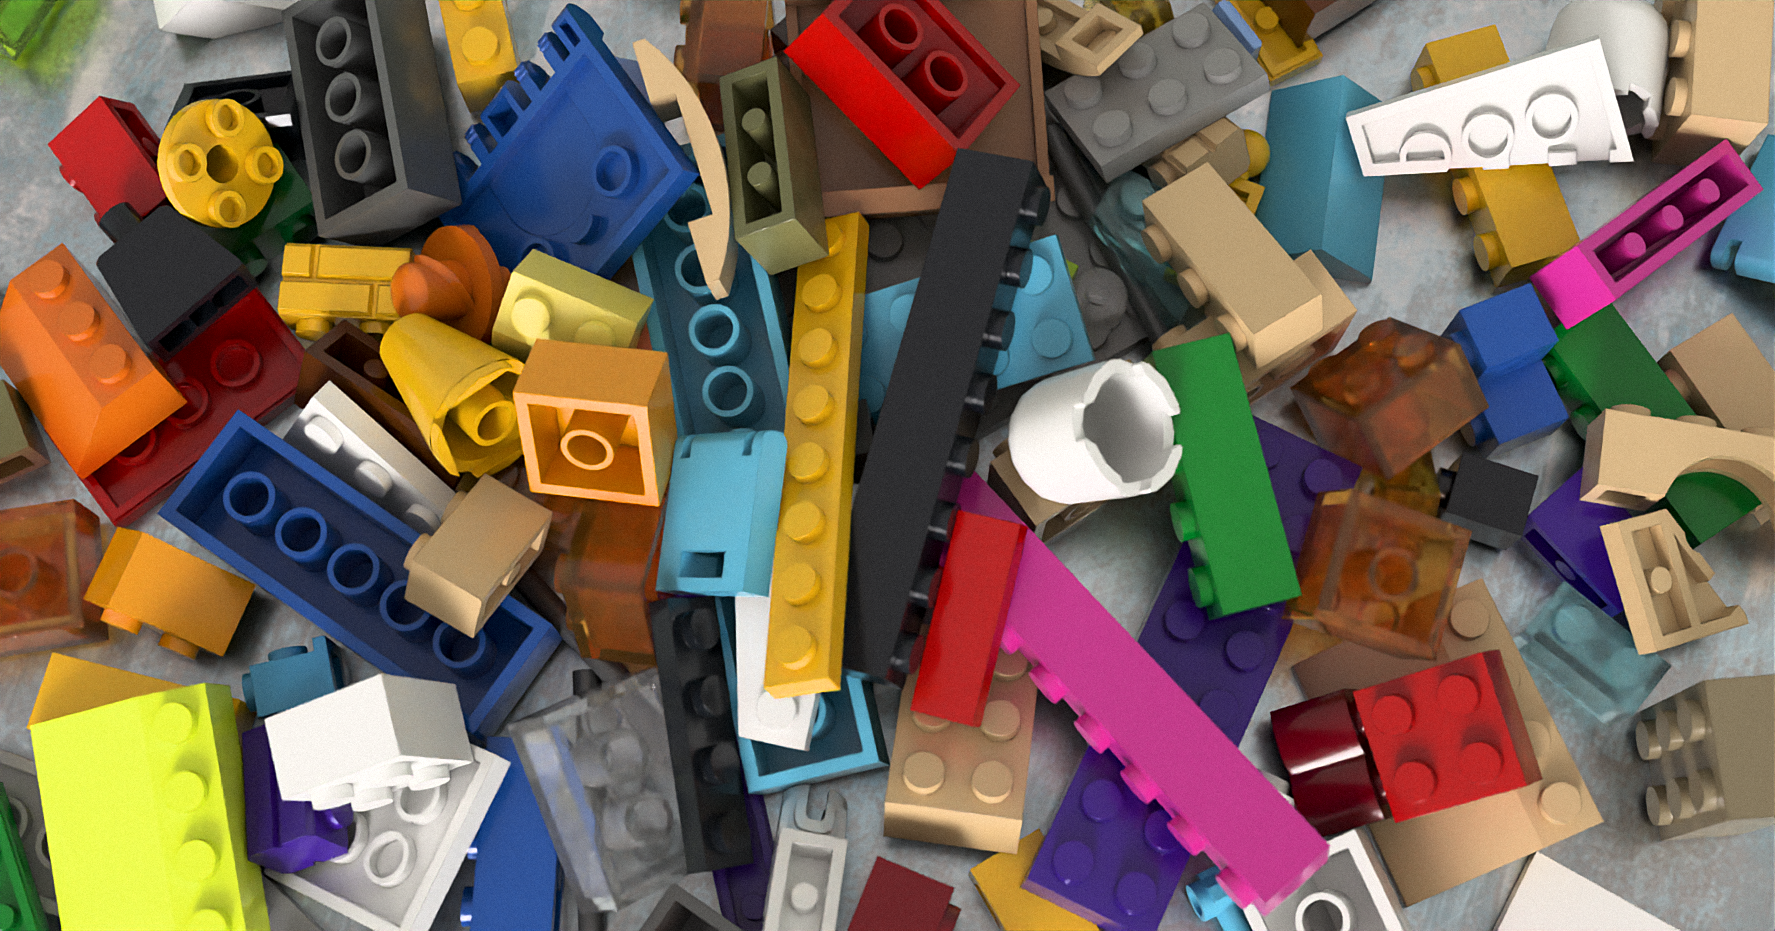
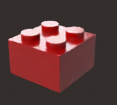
(1447, 735)

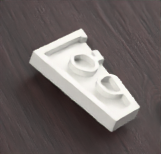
(369, 459)

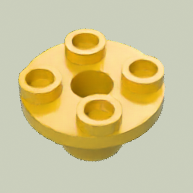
(217, 163)

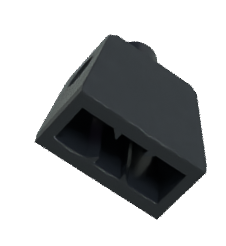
(169, 276)

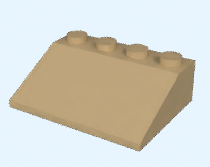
(1485, 834)

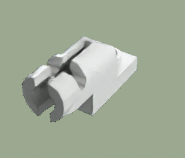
(806, 864)

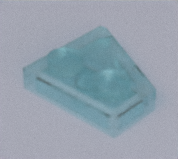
(1119, 227)

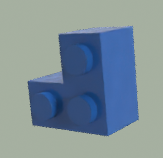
(1505, 349)

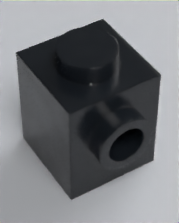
(1486, 499)

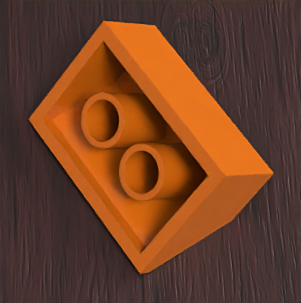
(80, 362)

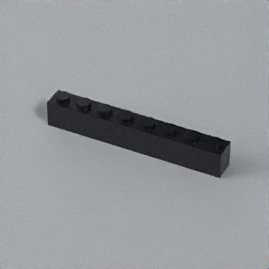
(935, 407)

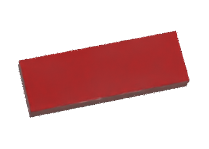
(969, 618)

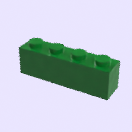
(1606, 366)
(1223, 484)

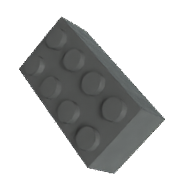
(370, 117)

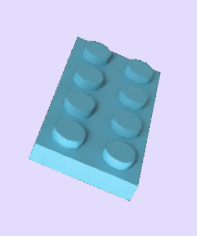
(1045, 340)

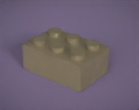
(1711, 758)

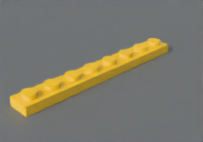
(819, 467)

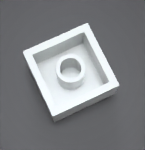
(369, 742)

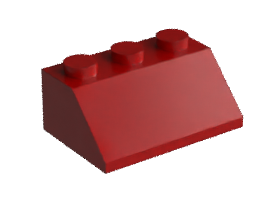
(905, 78)

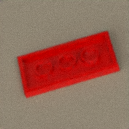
(237, 363)

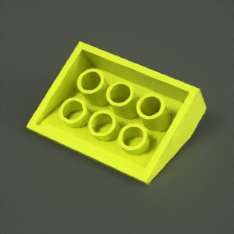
(149, 815)

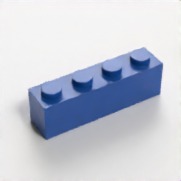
(516, 866)

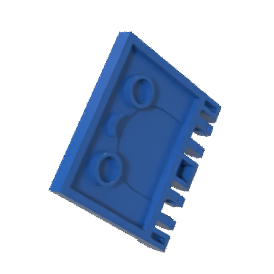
(569, 158)

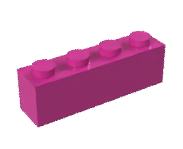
(1646, 234)

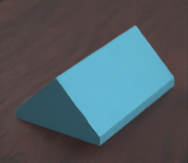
(1315, 180)

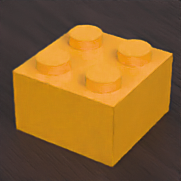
(596, 421)

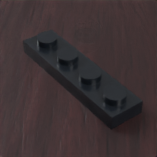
(701, 733)

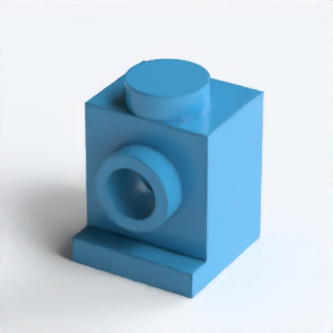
(293, 677)

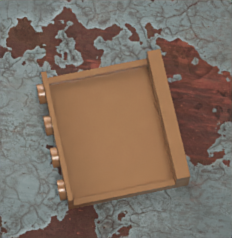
(864, 180)

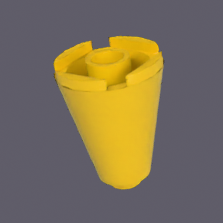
(456, 393)

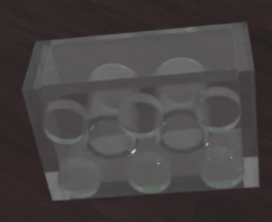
(606, 790)

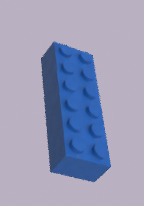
(344, 570)

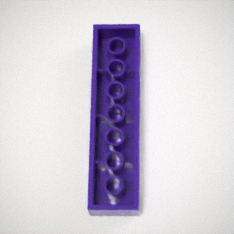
(1104, 846)

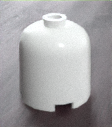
(1634, 48)
(1096, 433)

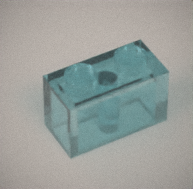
(1588, 655)

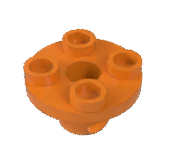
(453, 281)

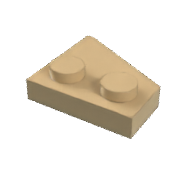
(1664, 583)

